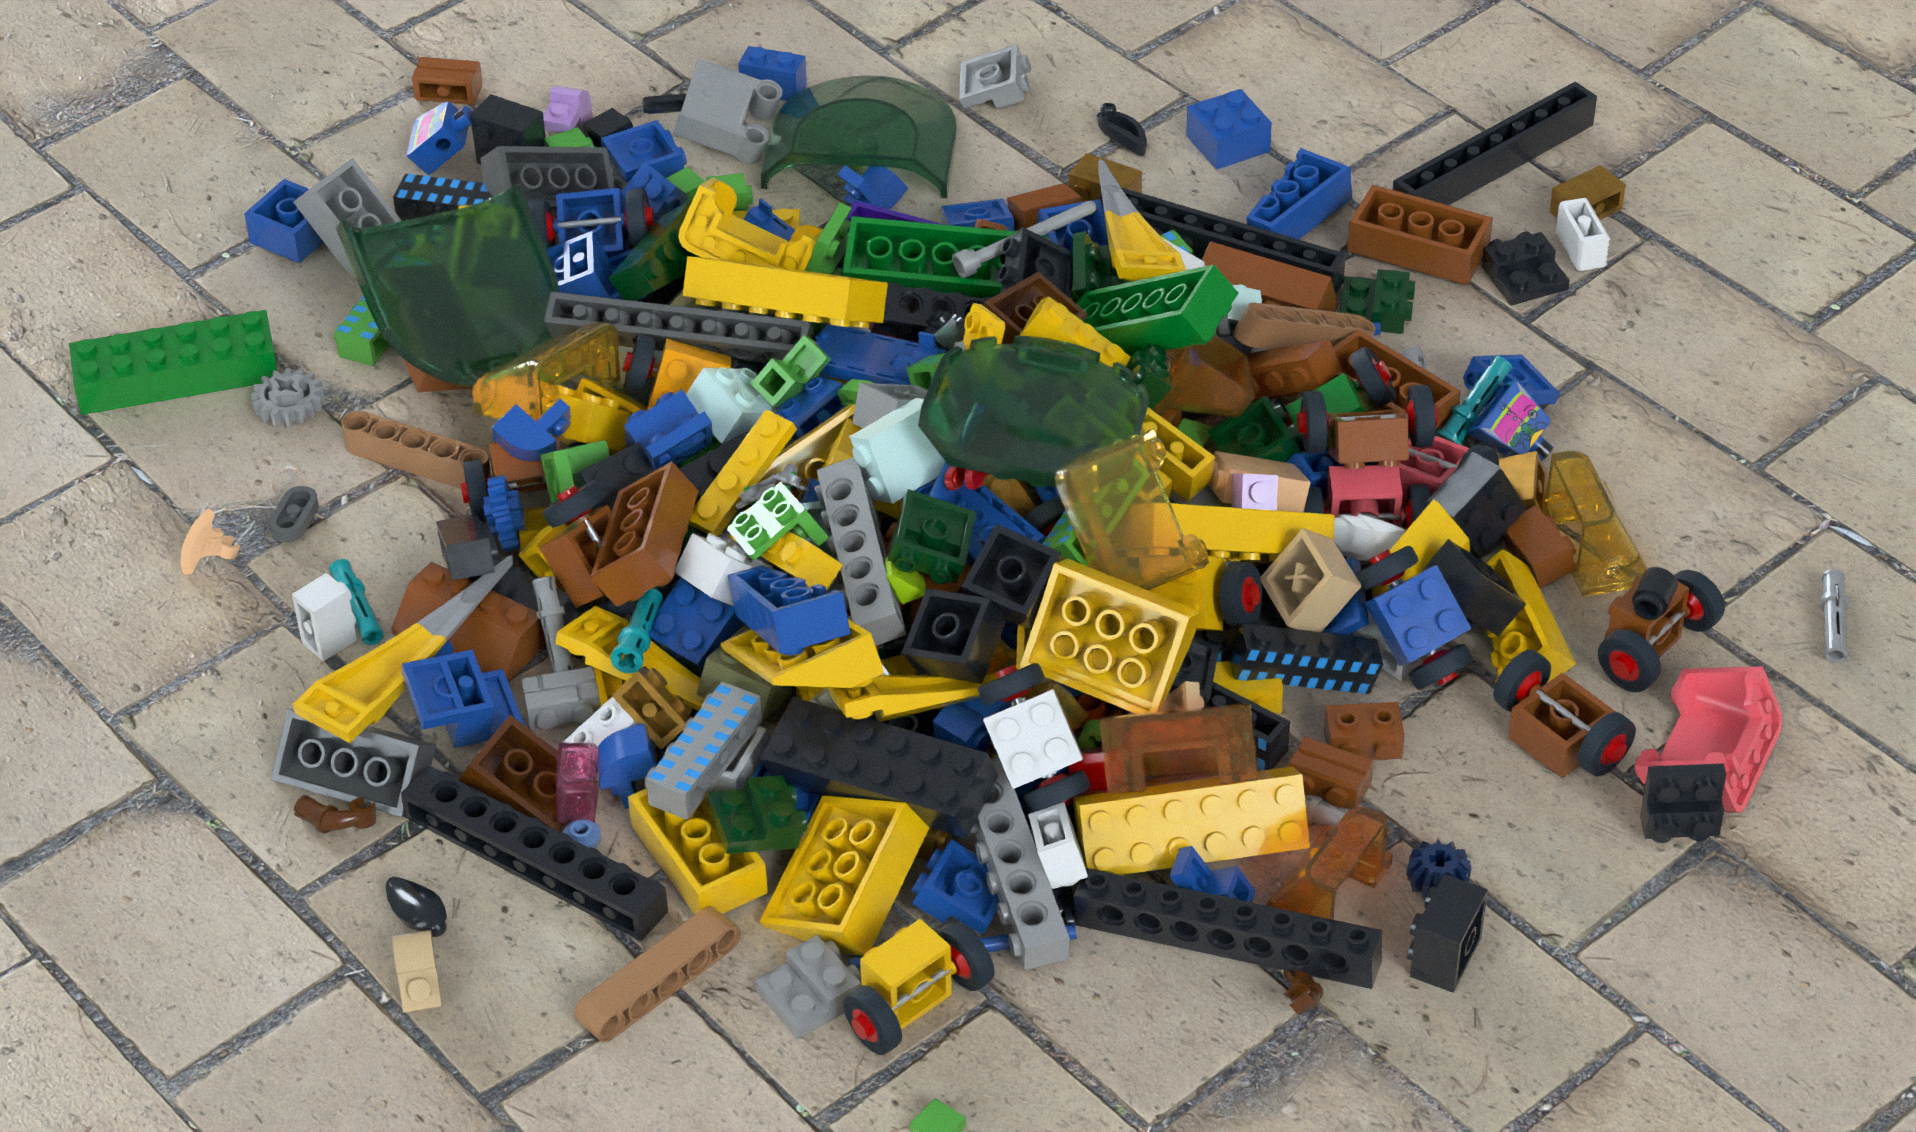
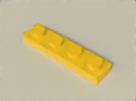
(743, 469)

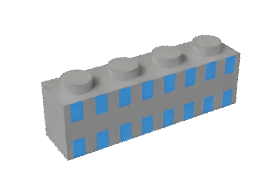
(703, 750)

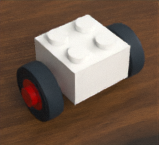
(1033, 738)

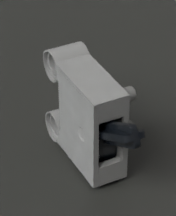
(717, 107)

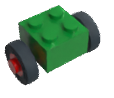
(1347, 395)

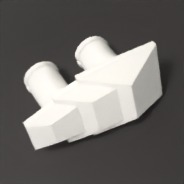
(1364, 536)

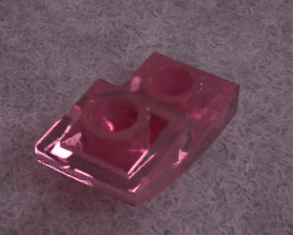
(576, 782)

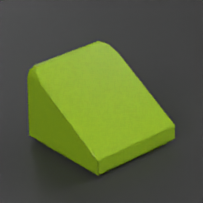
(905, 585)

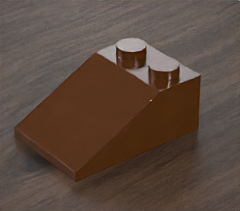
(1019, 301)
(517, 770)

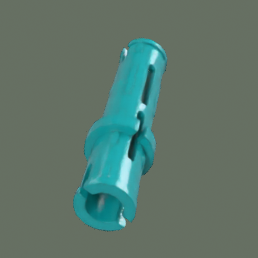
(365, 618)

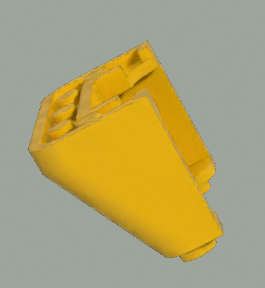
(716, 233)

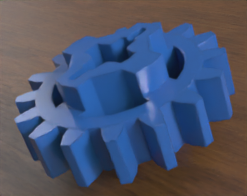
(504, 512)

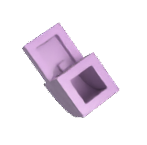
(567, 109)

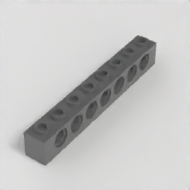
(727, 333)

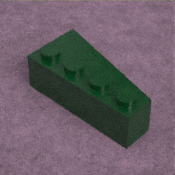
(655, 259)

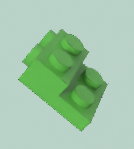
(832, 244)

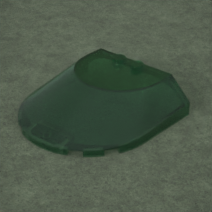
(865, 124)
(456, 285)
(1028, 407)

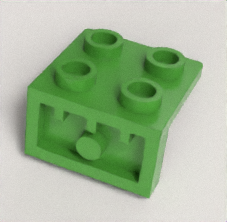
(563, 464)
(771, 519)

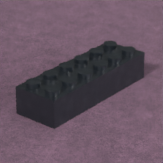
(877, 761)

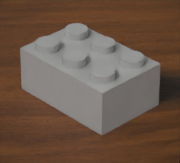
(341, 197)

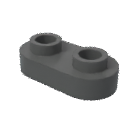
(294, 514)

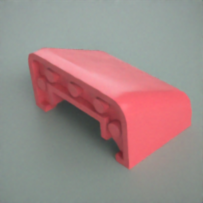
(1724, 719)

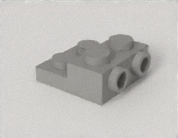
(995, 77)
(809, 986)

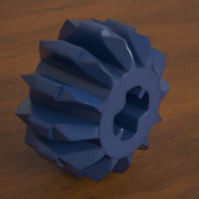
(1433, 861)

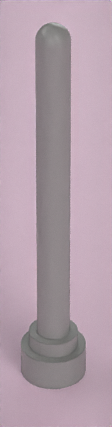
(968, 262)

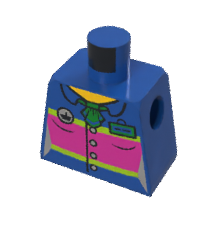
(438, 136)
(1513, 423)

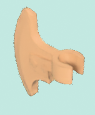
(205, 541)

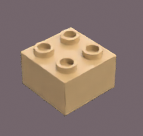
(1310, 582)

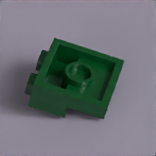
(1091, 265)
(1380, 299)
(1153, 370)
(1258, 433)
(932, 537)
(758, 816)

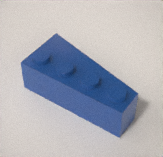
(1303, 196)
(786, 610)

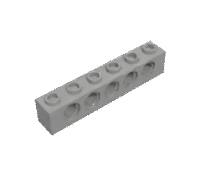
(860, 549)
(1033, 944)

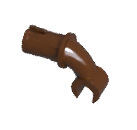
(330, 818)
(1304, 992)

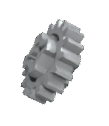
(288, 397)

